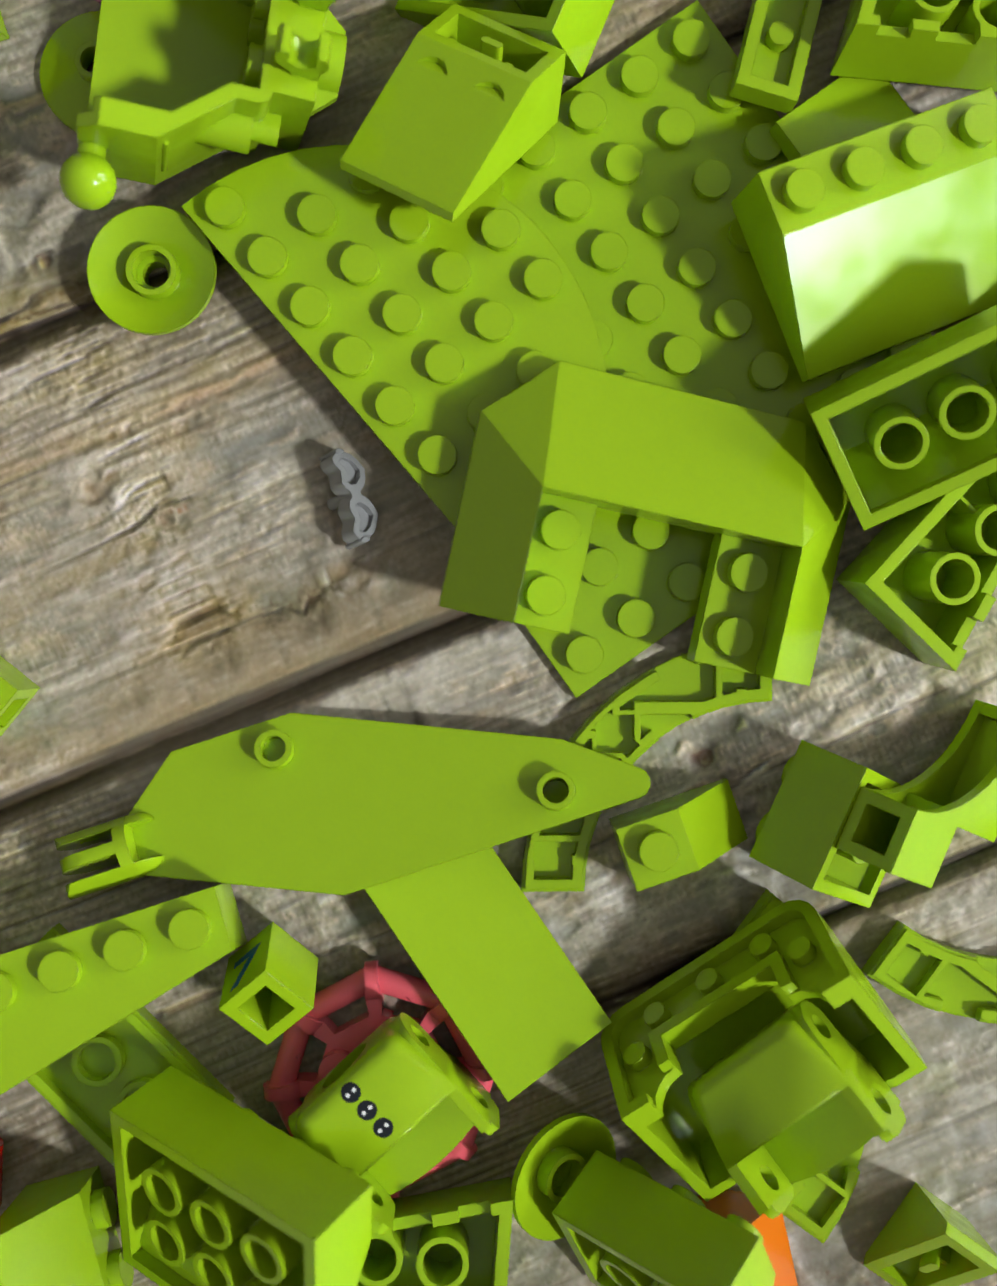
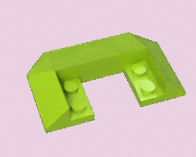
(663, 456)

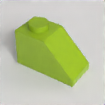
(678, 834)

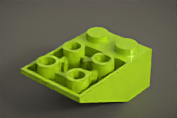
(458, 112)

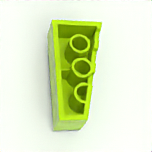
(96, 976)

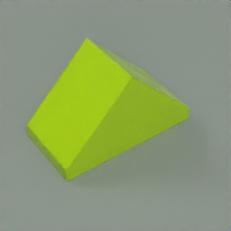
(929, 1245)

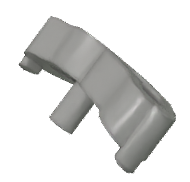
(354, 509)

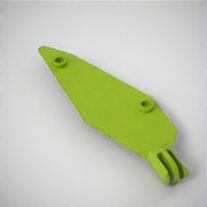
(342, 804)

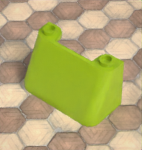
(717, 1004)

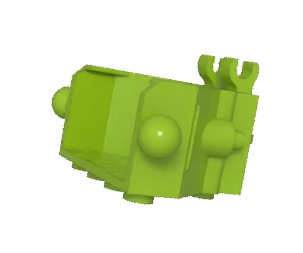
(198, 81)

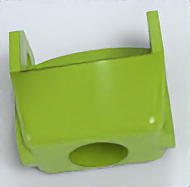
(792, 1105)

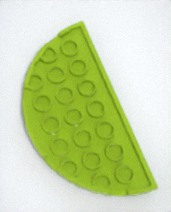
(399, 305)

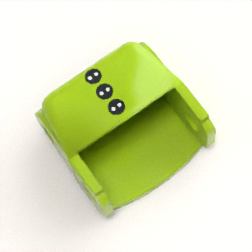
(393, 1111)

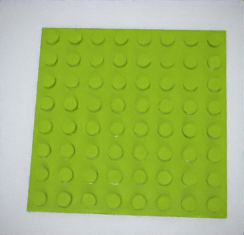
(643, 215)

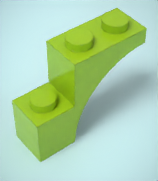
(914, 823)

